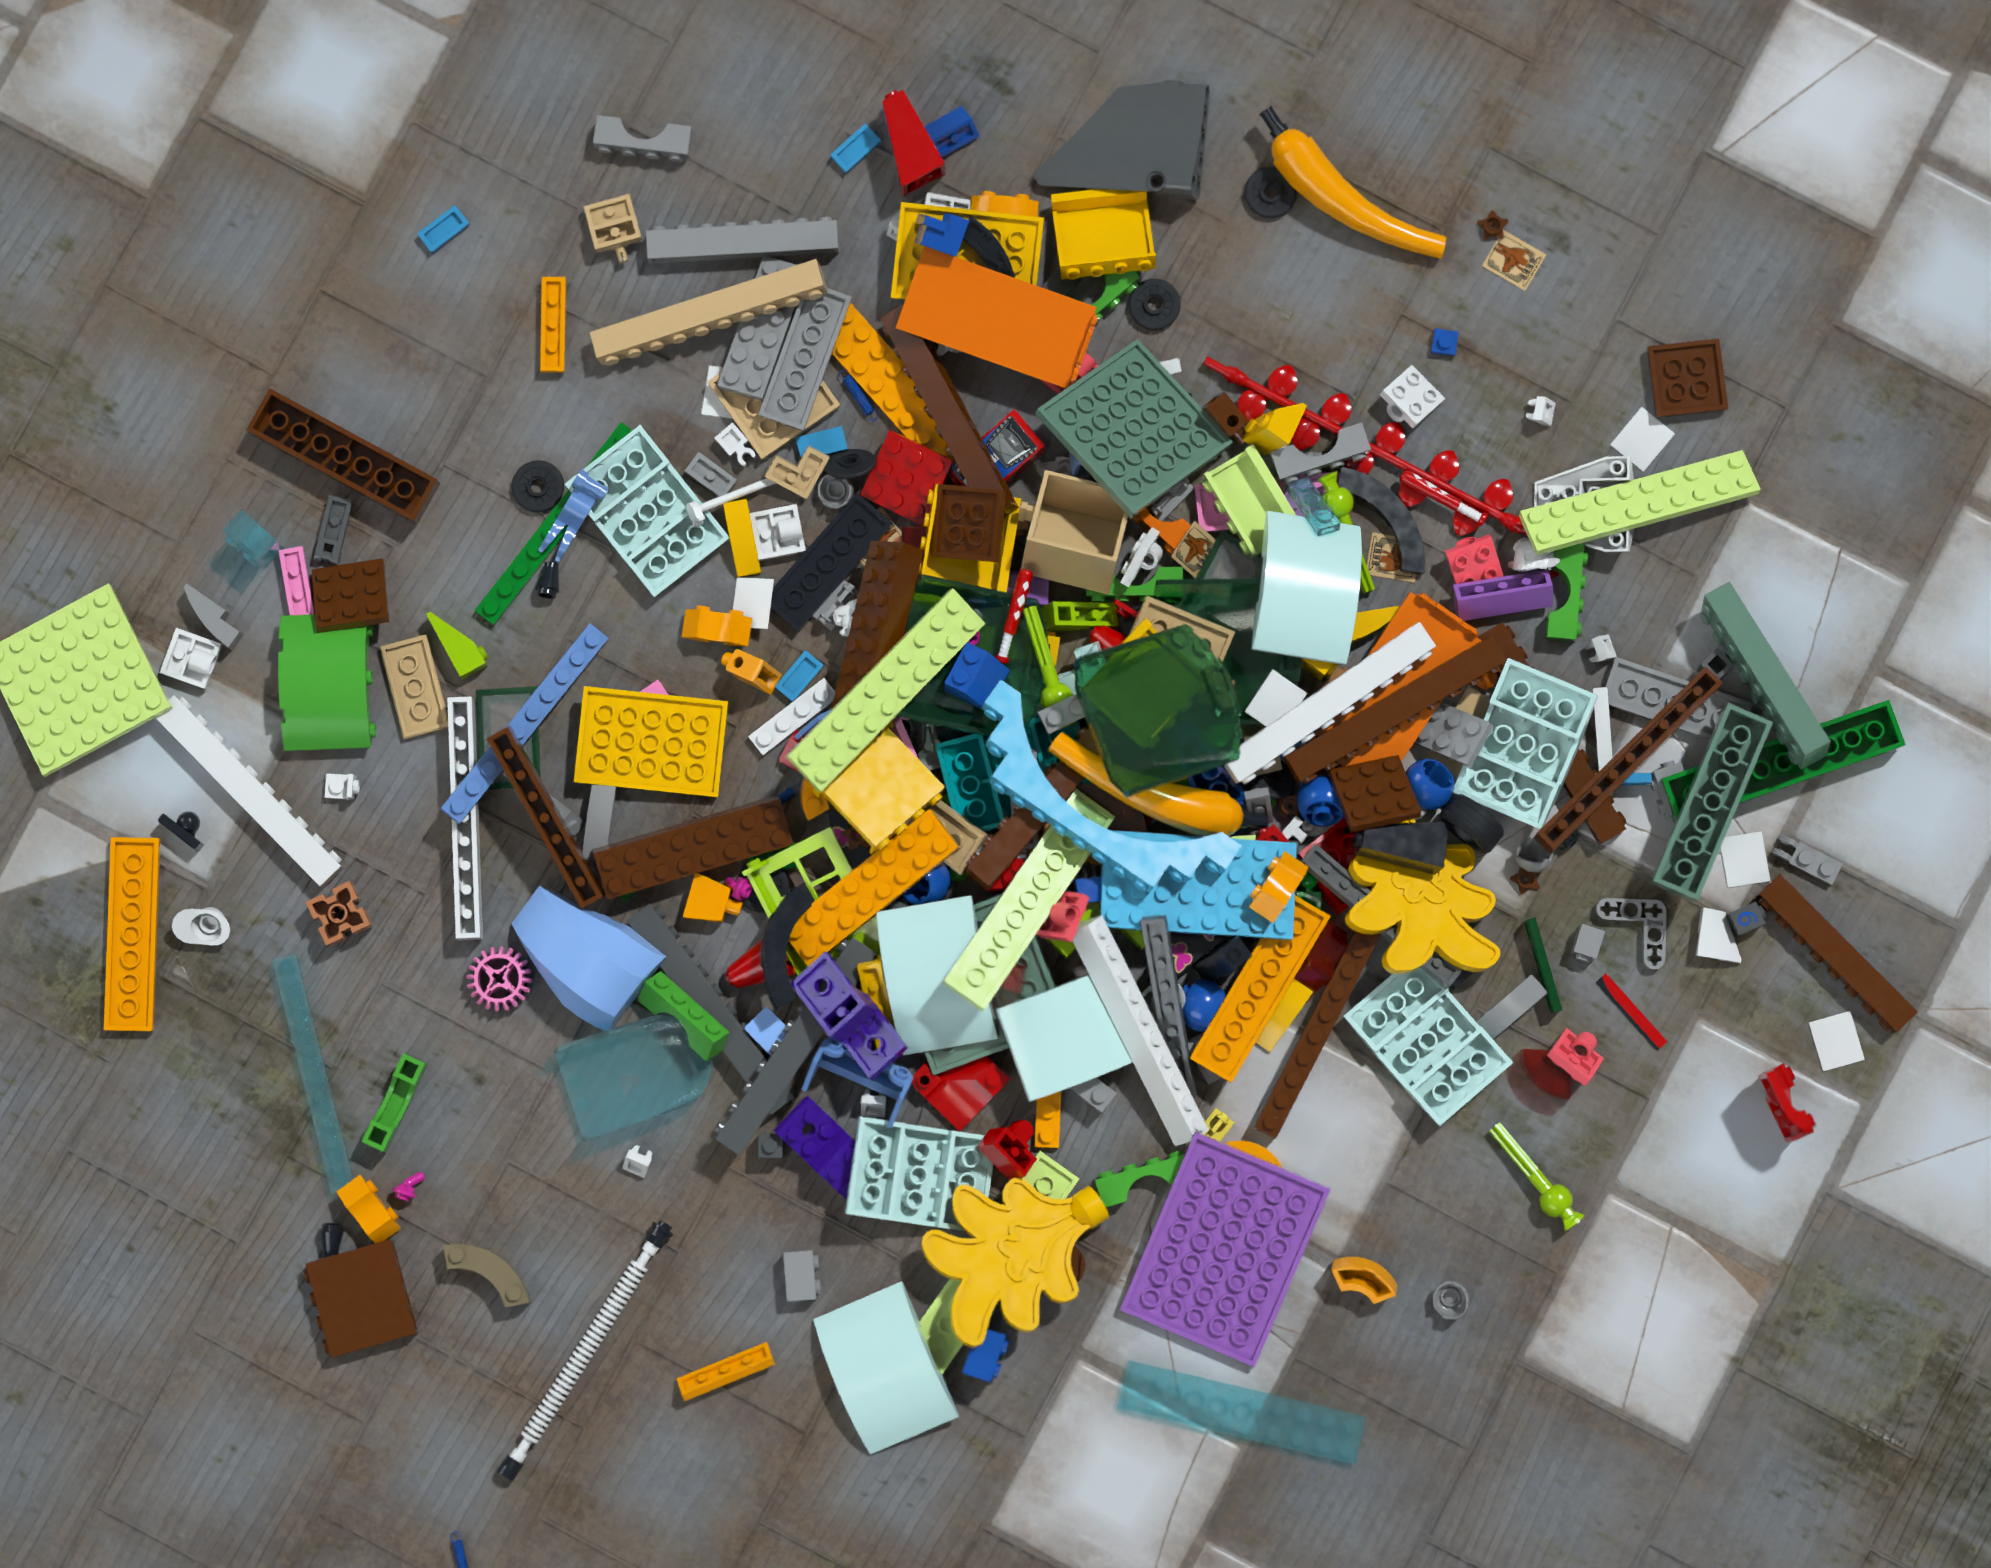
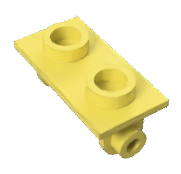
(1218, 1125)

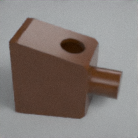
(1219, 410)

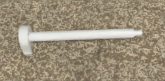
(695, 510)

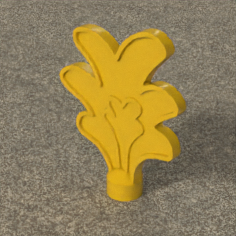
(1428, 912)
(1011, 1255)

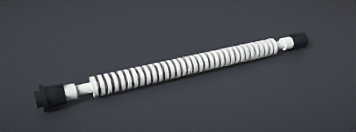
(655, 1239)

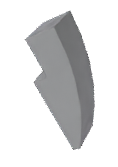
(213, 617)
(599, 819)
(1512, 1006)

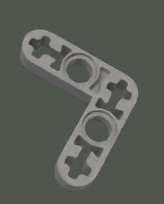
(1648, 923)

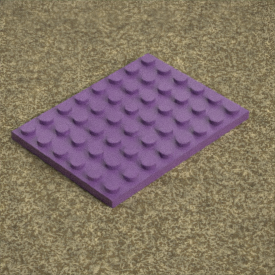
(1225, 1249)

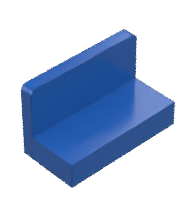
(952, 131)

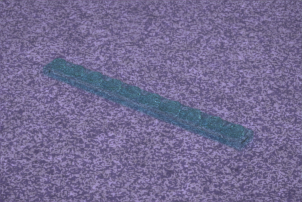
(313, 1071)

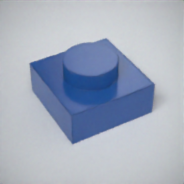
(1444, 342)

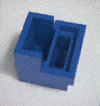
(941, 235)

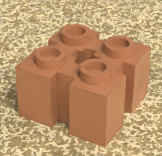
(325, 908)

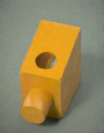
(751, 670)
(710, 901)

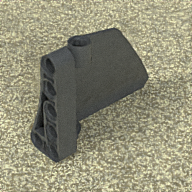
(1135, 140)

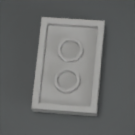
(1454, 734)

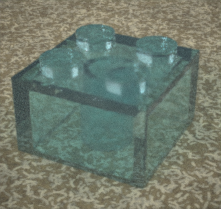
(249, 536)

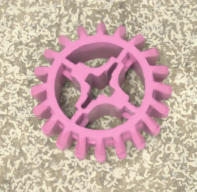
(491, 987)

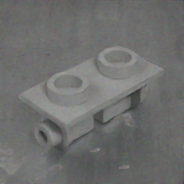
(1168, 502)
(840, 597)

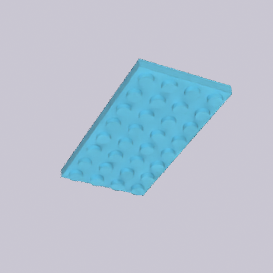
(1207, 901)

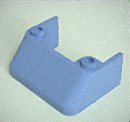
(835, 1057)

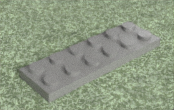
(757, 345)
(804, 359)
(1648, 691)

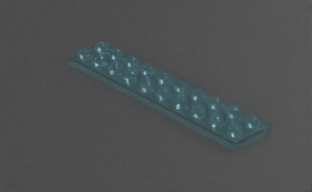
(1241, 1412)

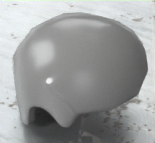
(835, 492)
(1532, 856)
(1451, 1300)

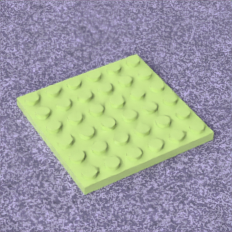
(78, 680)

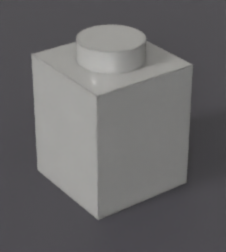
(1587, 943)

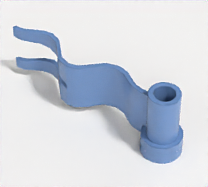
(575, 511)

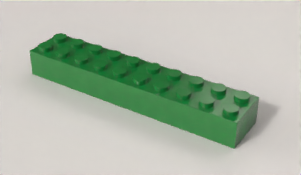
(1851, 738)

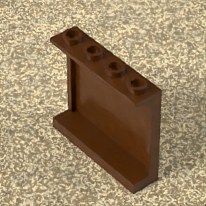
(360, 1298)

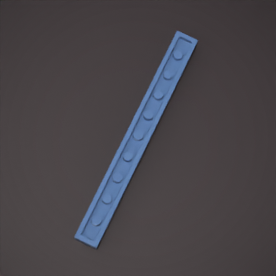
(526, 720)

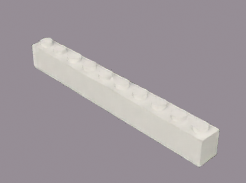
(1329, 701)
(249, 792)
(466, 833)
(1138, 1030)

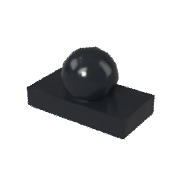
(186, 825)

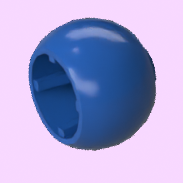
(1431, 783)
(1319, 802)
(931, 887)
(1201, 1003)

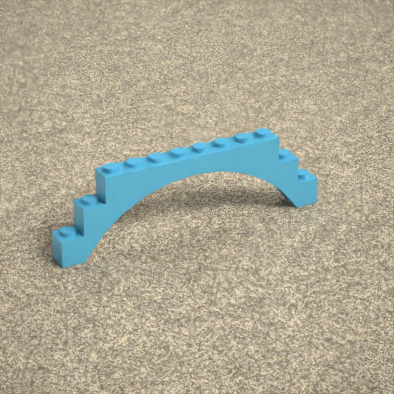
(1129, 857)

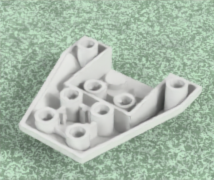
(1588, 478)

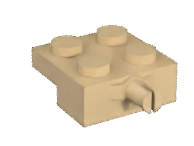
(613, 225)

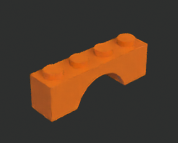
(1170, 532)

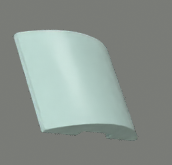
(647, 512)
(1307, 589)
(1530, 746)
(917, 954)
(1062, 1037)
(1427, 1042)
(913, 1172)
(884, 1368)

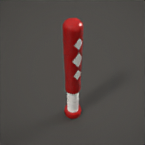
(1428, 489)
(1017, 603)

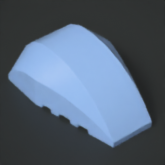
(585, 956)

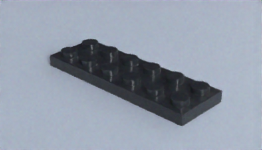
(828, 562)

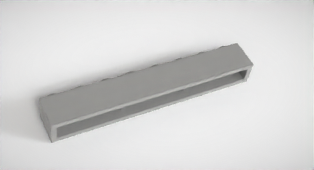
(742, 241)

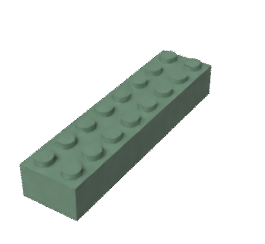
(1764, 676)
(1711, 802)

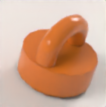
(1487, 682)

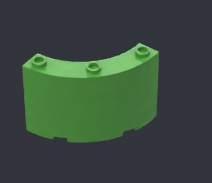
(324, 686)

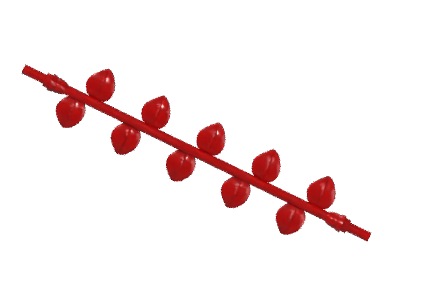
(1388, 441)

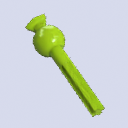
(1341, 503)
(1054, 689)
(1554, 1199)

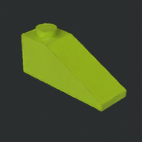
(1078, 615)
(462, 651)

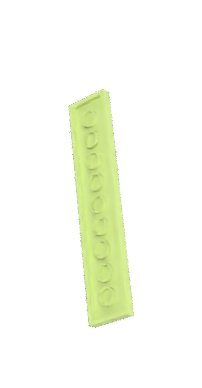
(1639, 502)
(885, 690)
(1021, 909)
(1049, 1180)

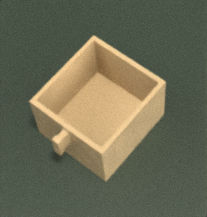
(1073, 533)

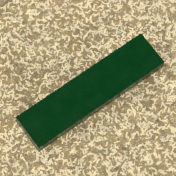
(1542, 965)

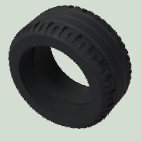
(1472, 823)

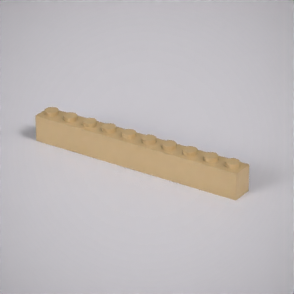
(709, 312)

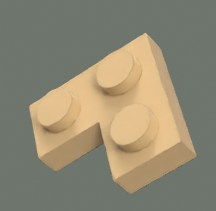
(798, 477)

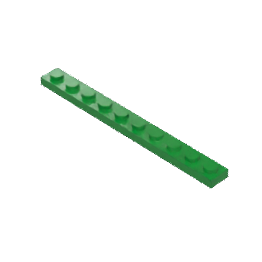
(529, 558)

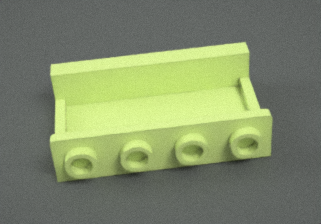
(1244, 493)

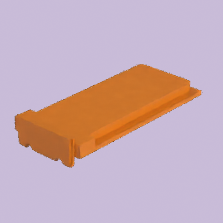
(997, 318)
(1451, 638)

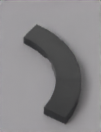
(987, 247)
(1394, 514)
(775, 945)

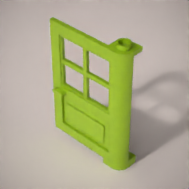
(769, 896)

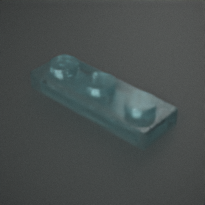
(1313, 506)

